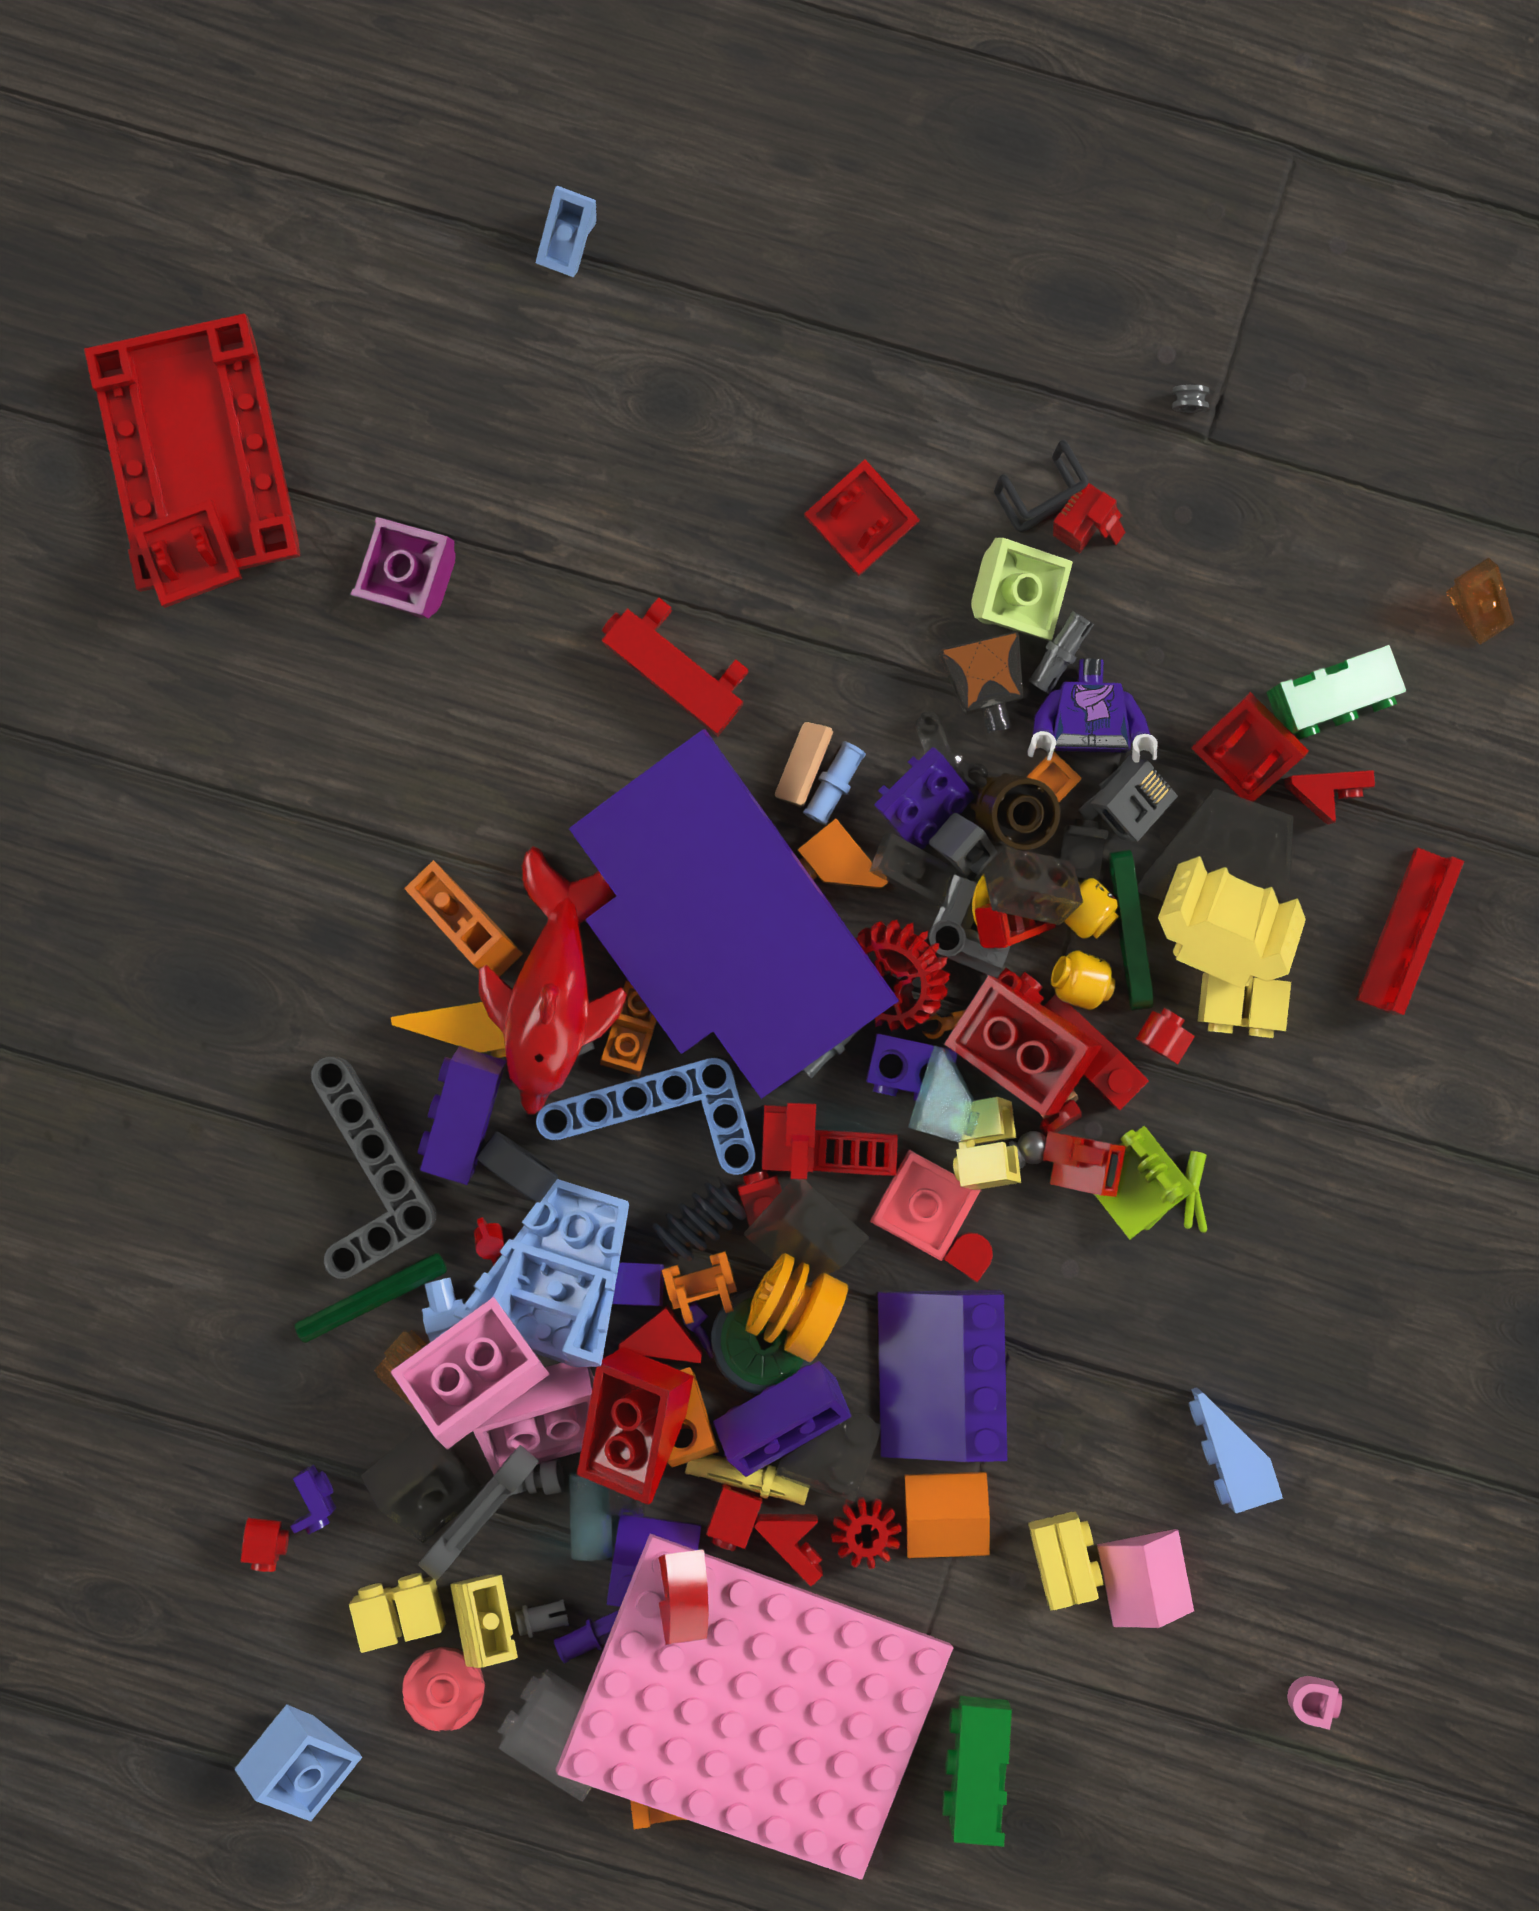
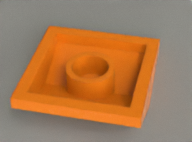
(947, 1514)

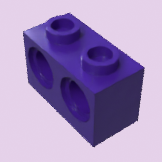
(913, 1058)

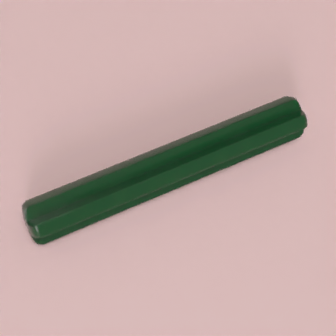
(370, 1298)

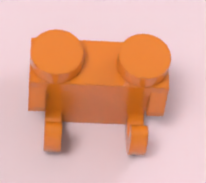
(700, 1285)

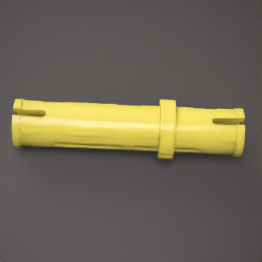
(762, 1481)

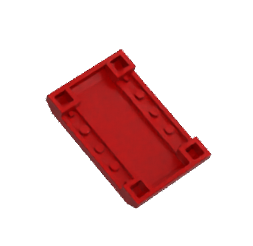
(193, 426)

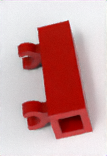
(671, 670)

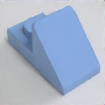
(566, 231)

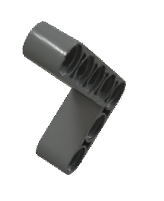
(376, 1170)

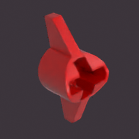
(488, 1240)

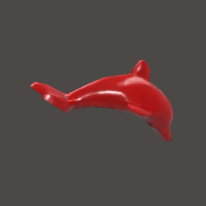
(549, 1007)

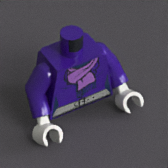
(1091, 718)

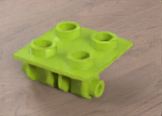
(1147, 1184)

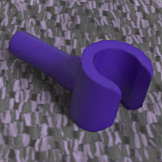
(699, 1316)

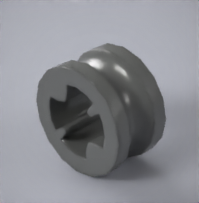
(1190, 398)

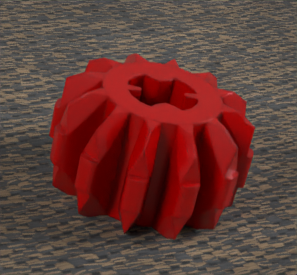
(852, 1526)

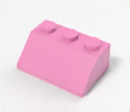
(469, 1373)
(544, 1420)

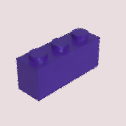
(461, 1114)
(782, 1418)

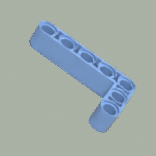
(658, 1101)

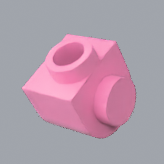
(1315, 1701)

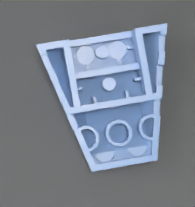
(560, 1274)

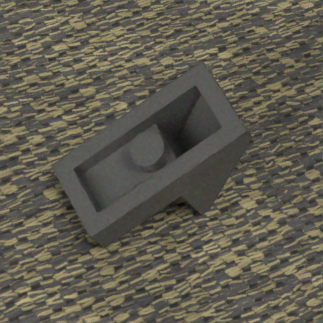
(963, 846)

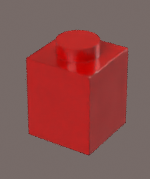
(733, 1517)

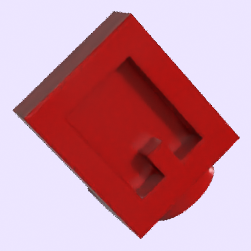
(758, 1193)

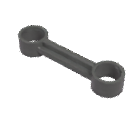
(478, 1512)

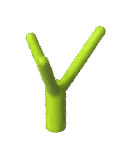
(1193, 1201)

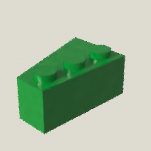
(978, 1770)

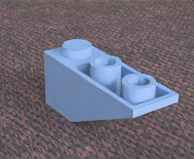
(1243, 1468)

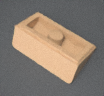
(803, 763)

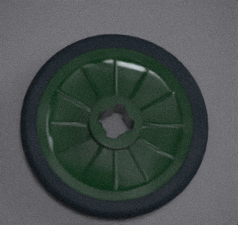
(740, 1354)

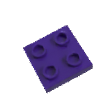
(924, 798)

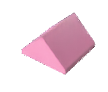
(1146, 1580)

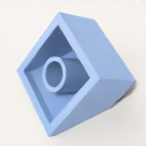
(297, 1764)

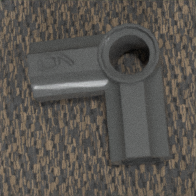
(958, 915)

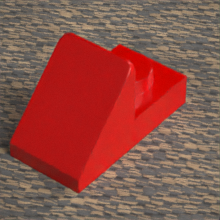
(1318, 790)
(783, 1534)

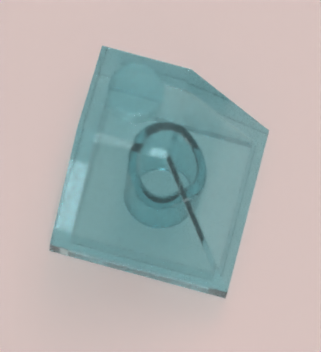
(944, 1101)

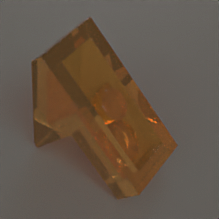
(1482, 601)

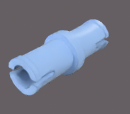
(834, 783)

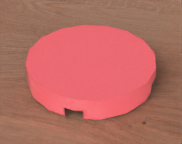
(442, 1690)

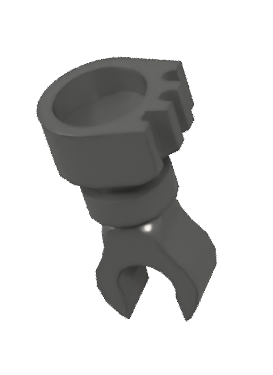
(549, 1478)

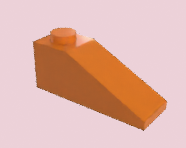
(462, 920)

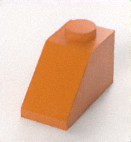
(838, 859)

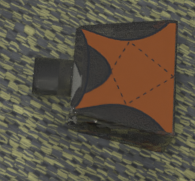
(986, 677)

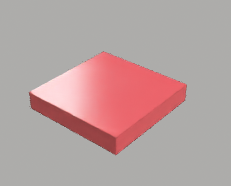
(924, 1205)

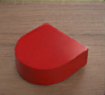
(970, 1254)

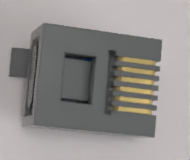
(1130, 799)

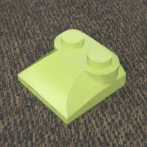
(1020, 588)

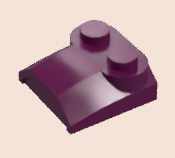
(406, 568)

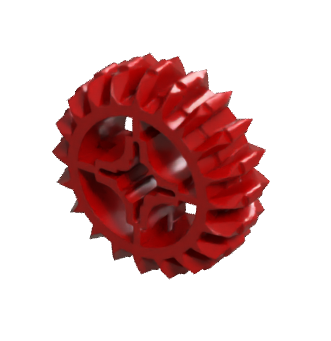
(908, 958)

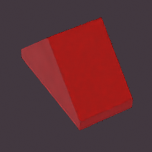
(663, 1338)

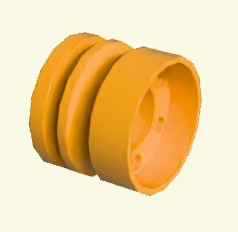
(800, 1309)

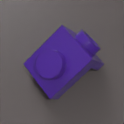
(316, 1492)

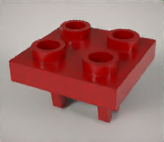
(861, 517)
(187, 553)
(1249, 748)

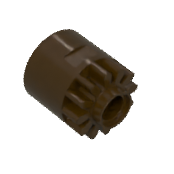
(1016, 811)

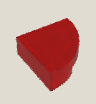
(1067, 1115)

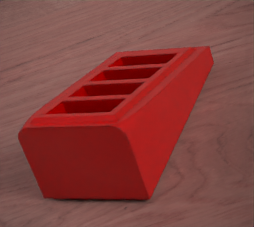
(1004, 929)
(854, 1167)

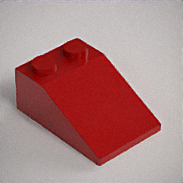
(1023, 1046)
(633, 1423)

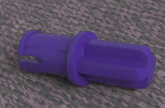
(586, 1638)

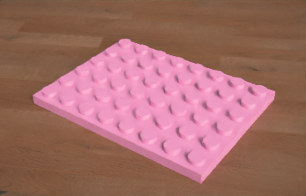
(770, 1726)

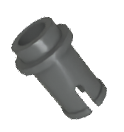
(538, 1619)

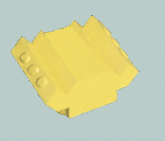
(1229, 925)

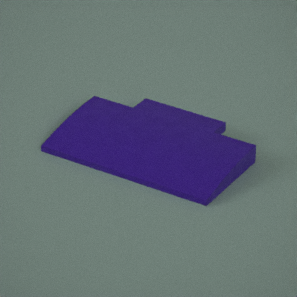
(724, 920)

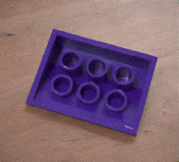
(942, 1375)

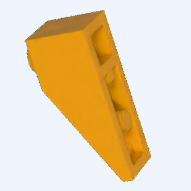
(457, 1025)

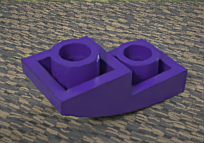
(639, 1285)

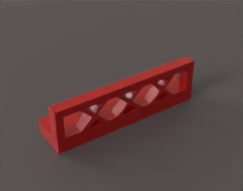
(1409, 931)

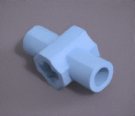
(442, 1304)

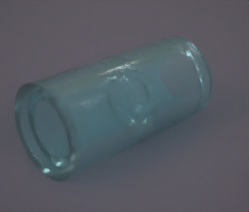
(589, 1519)

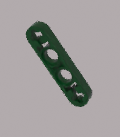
(1131, 930)

